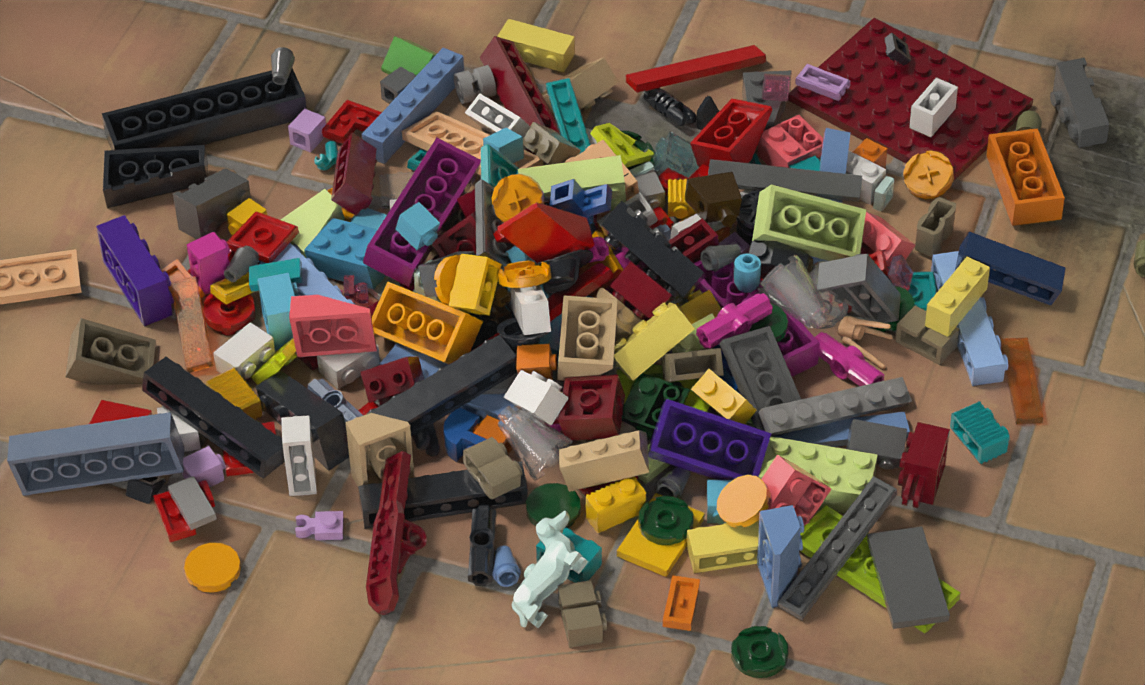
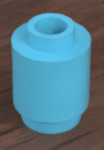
(747, 272)

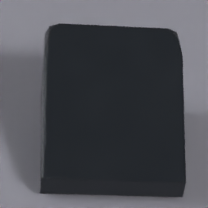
(706, 112)
(144, 488)

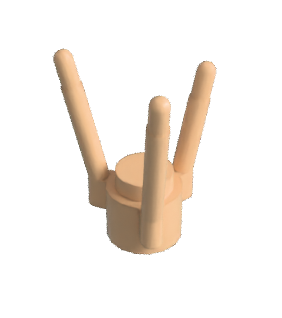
(854, 328)

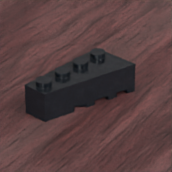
(151, 172)
(651, 252)
(286, 397)

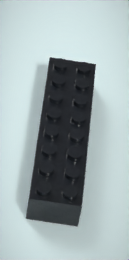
(206, 114)

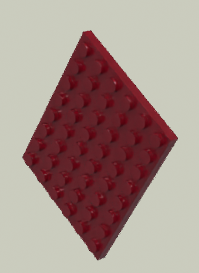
(884, 90)

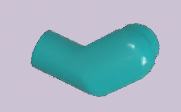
(328, 160)

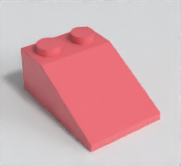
(330, 326)

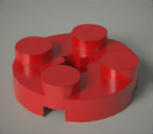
(230, 321)

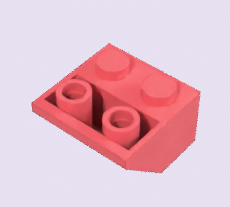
(789, 143)
(882, 236)
(794, 487)

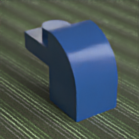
(573, 199)
(458, 432)

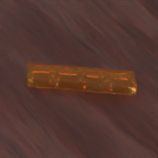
(192, 324)
(1022, 381)

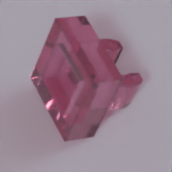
(775, 87)
(900, 272)
(356, 293)

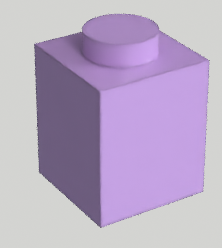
(306, 130)
(204, 466)

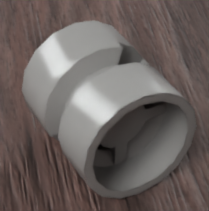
(483, 83)

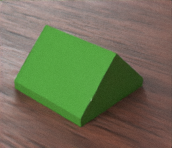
(406, 55)

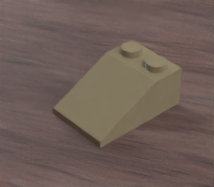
(108, 355)

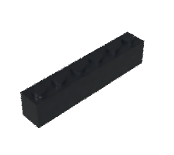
(452, 385)
(214, 416)
(440, 496)

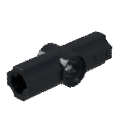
(482, 545)

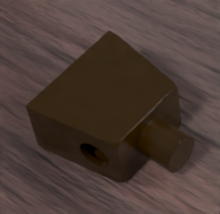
(714, 197)

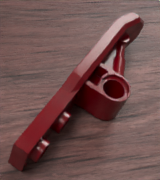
(392, 536)

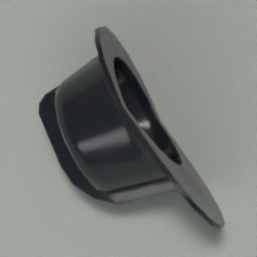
(565, 270)
(514, 336)

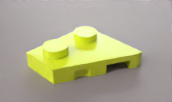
(621, 144)
(282, 357)

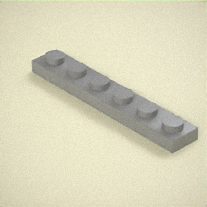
(835, 406)

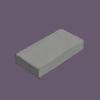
(192, 503)

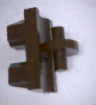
(499, 309)

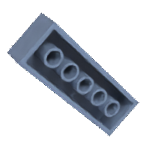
(96, 454)

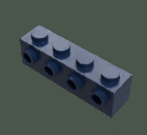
(1014, 264)

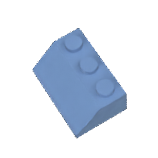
(779, 550)

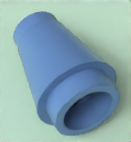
(505, 569)

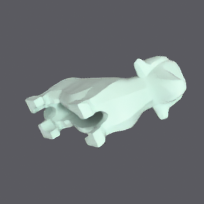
(549, 572)

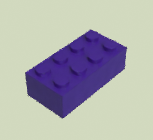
(135, 270)
(707, 443)

